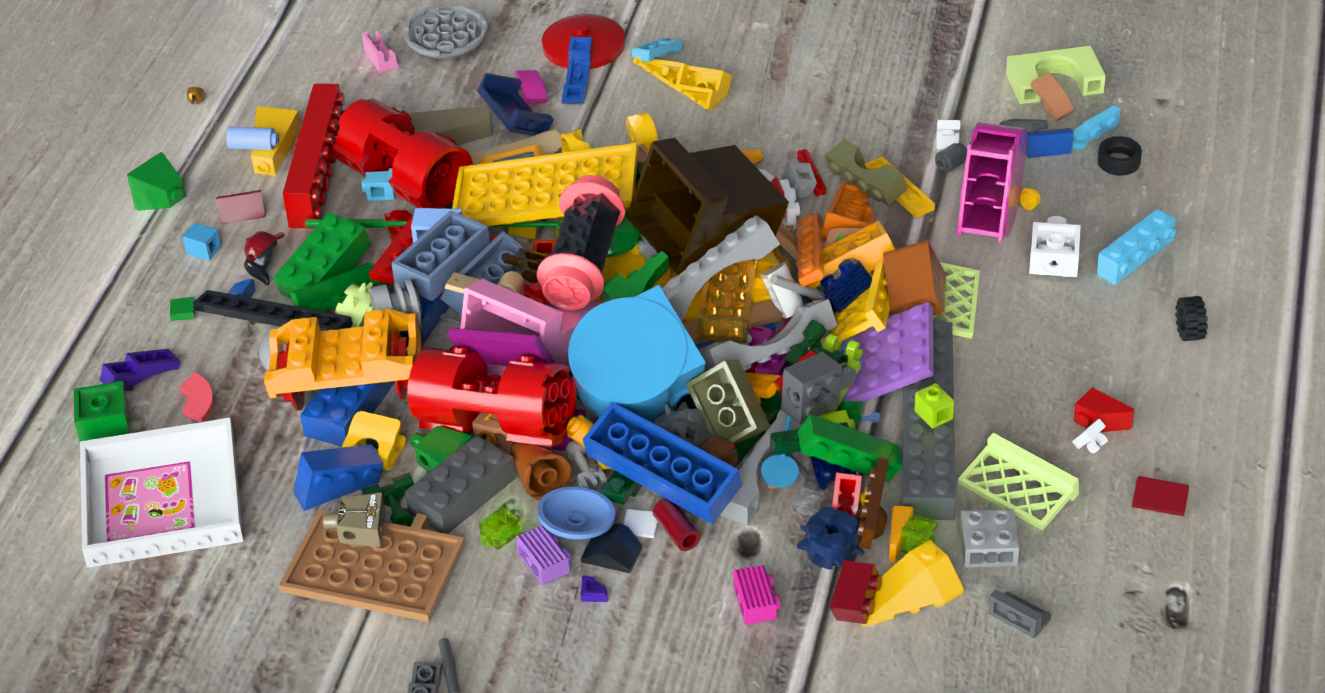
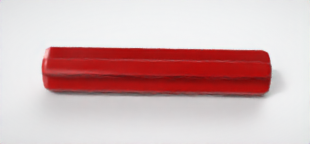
(805, 157)

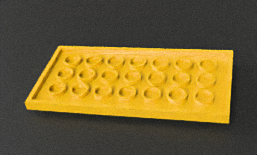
(533, 185)

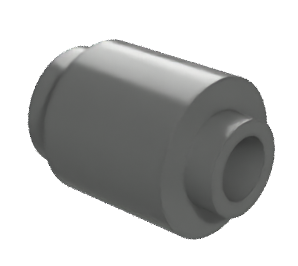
(951, 157)

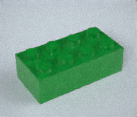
(327, 251)

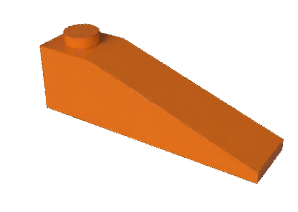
(848, 210)

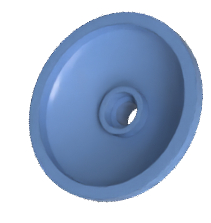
(576, 513)

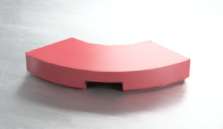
(198, 396)

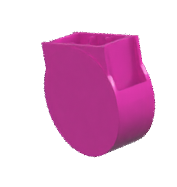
(992, 180)

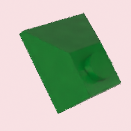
(155, 184)

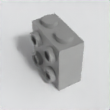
(989, 538)

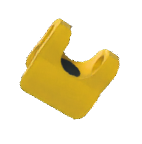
(380, 432)

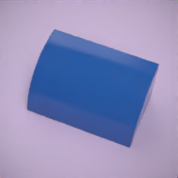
(1049, 142)

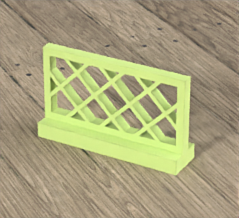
(956, 273)
(1033, 468)

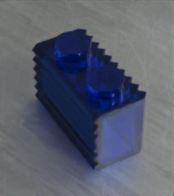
(845, 284)

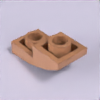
(1054, 97)

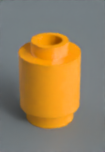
(578, 428)

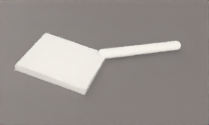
(641, 523)

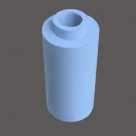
(252, 138)

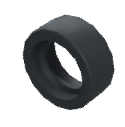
(1121, 145)

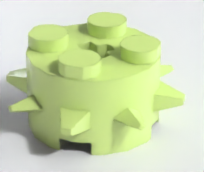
(356, 304)

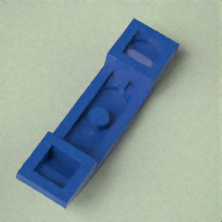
(578, 70)

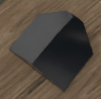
(614, 549)

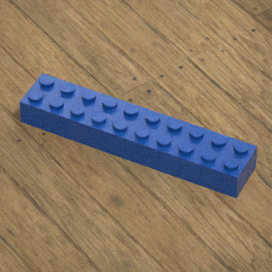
(332, 409)

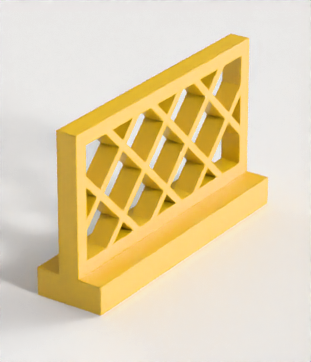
(870, 305)

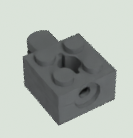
(814, 386)

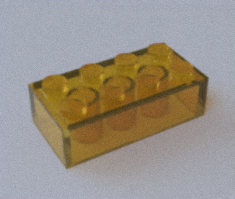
(728, 303)

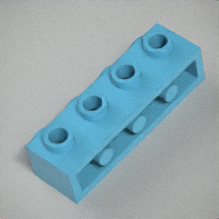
(1136, 246)

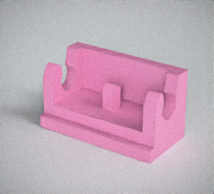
(379, 53)

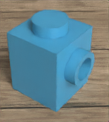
(201, 241)

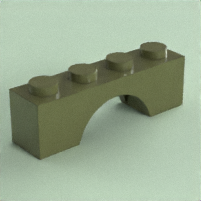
(882, 183)

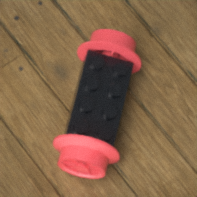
(575, 268)

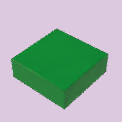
(182, 309)

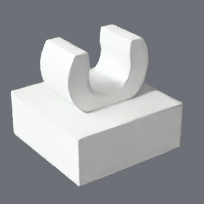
(1091, 435)

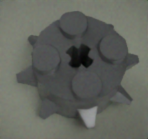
(684, 423)

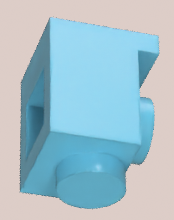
(377, 185)

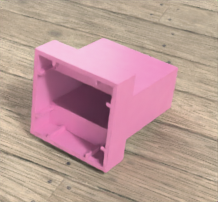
(502, 310)

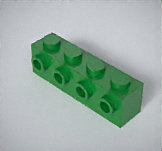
(847, 447)

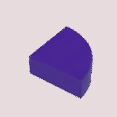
(592, 590)

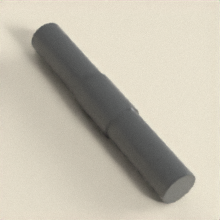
(448, 666)

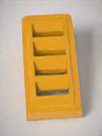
(900, 517)

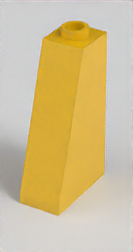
(287, 125)

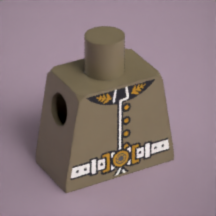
(358, 520)

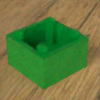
(101, 411)

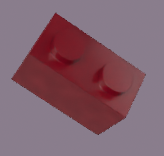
(855, 592)

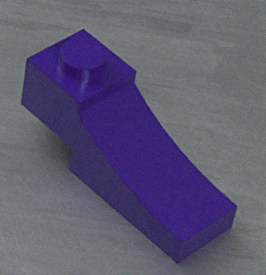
(139, 367)

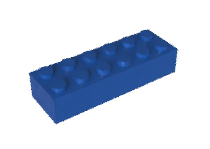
(662, 462)

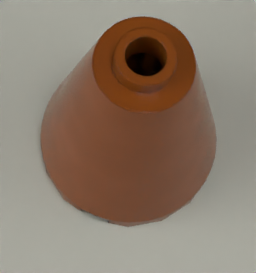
(539, 469)

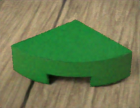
(853, 408)

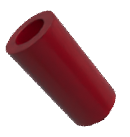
(676, 524)

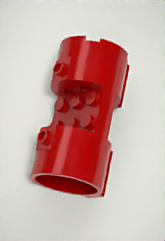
(384, 138)
(529, 398)

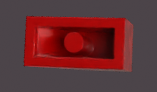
(1098, 405)

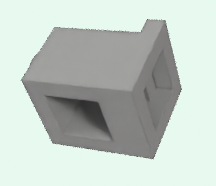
(802, 184)

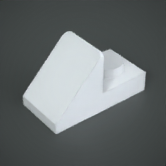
(947, 133)

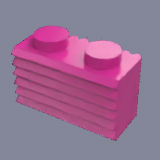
(755, 594)

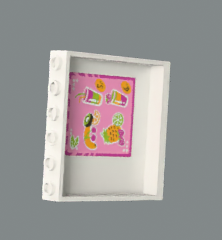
(159, 492)

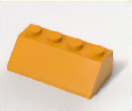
(863, 245)

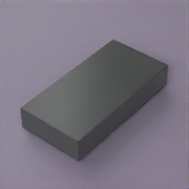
(1030, 125)

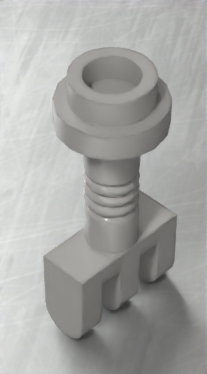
(576, 452)

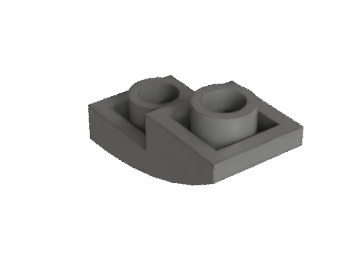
(425, 677)

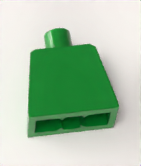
(437, 446)

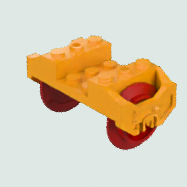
(341, 356)

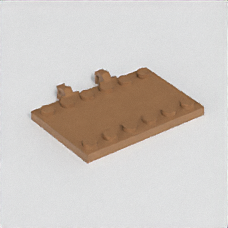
(395, 579)

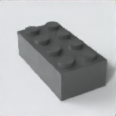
(461, 484)

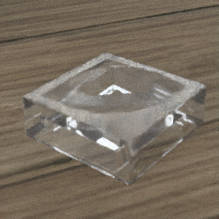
(808, 501)

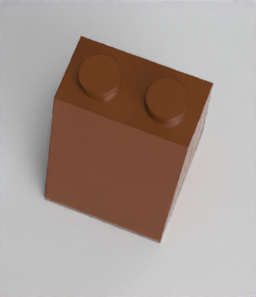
(914, 278)

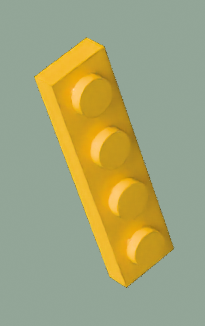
(913, 198)

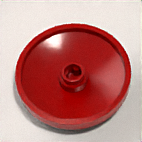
(606, 35)

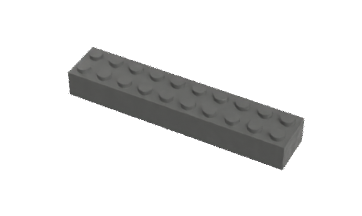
(930, 452)

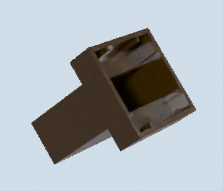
(698, 199)

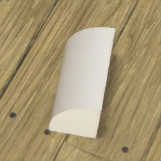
(782, 298)

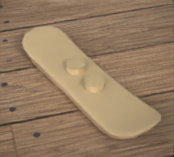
(548, 141)

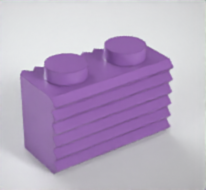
(543, 555)

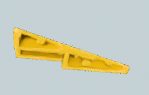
(699, 84)

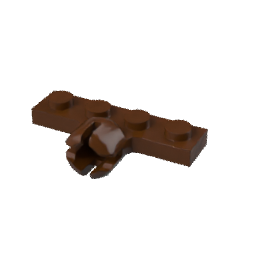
(871, 515)

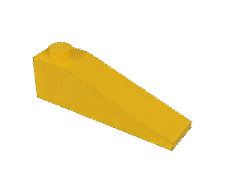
(916, 581)

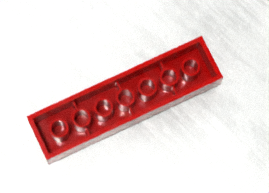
(313, 156)

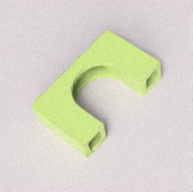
(1075, 62)

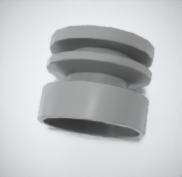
(401, 301)

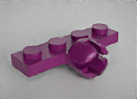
(777, 364)

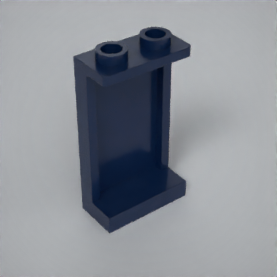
(503, 98)

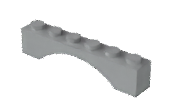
(748, 242)
(791, 335)
(746, 501)

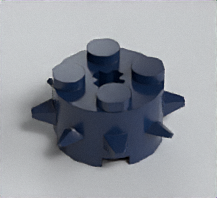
(831, 538)

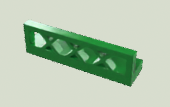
(330, 291)

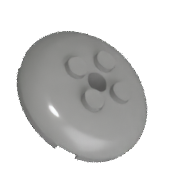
(445, 31)

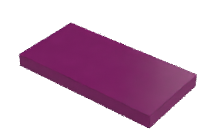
(500, 347)

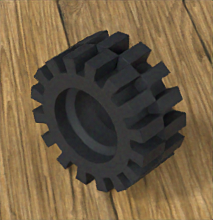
(1191, 318)

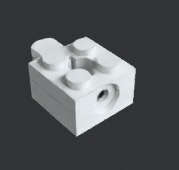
(1055, 242)

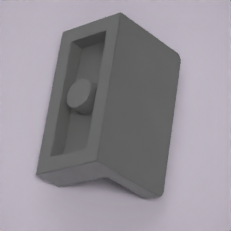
(1018, 613)

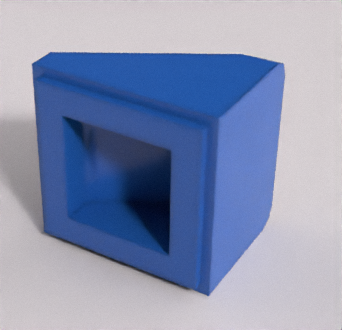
(244, 288)

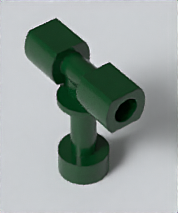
(813, 334)
(392, 496)

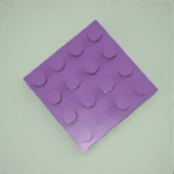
(895, 354)

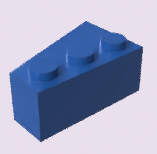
(335, 473)

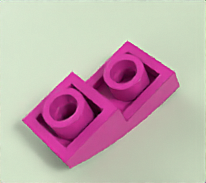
(531, 86)

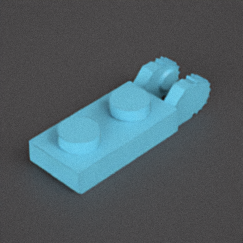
(657, 48)
(1095, 127)

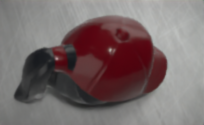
(259, 253)

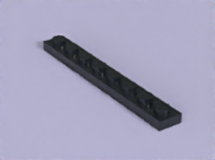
(265, 311)

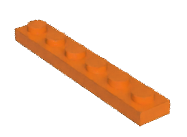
(810, 249)

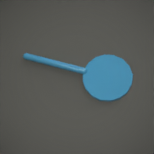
(780, 469)

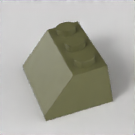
(728, 402)

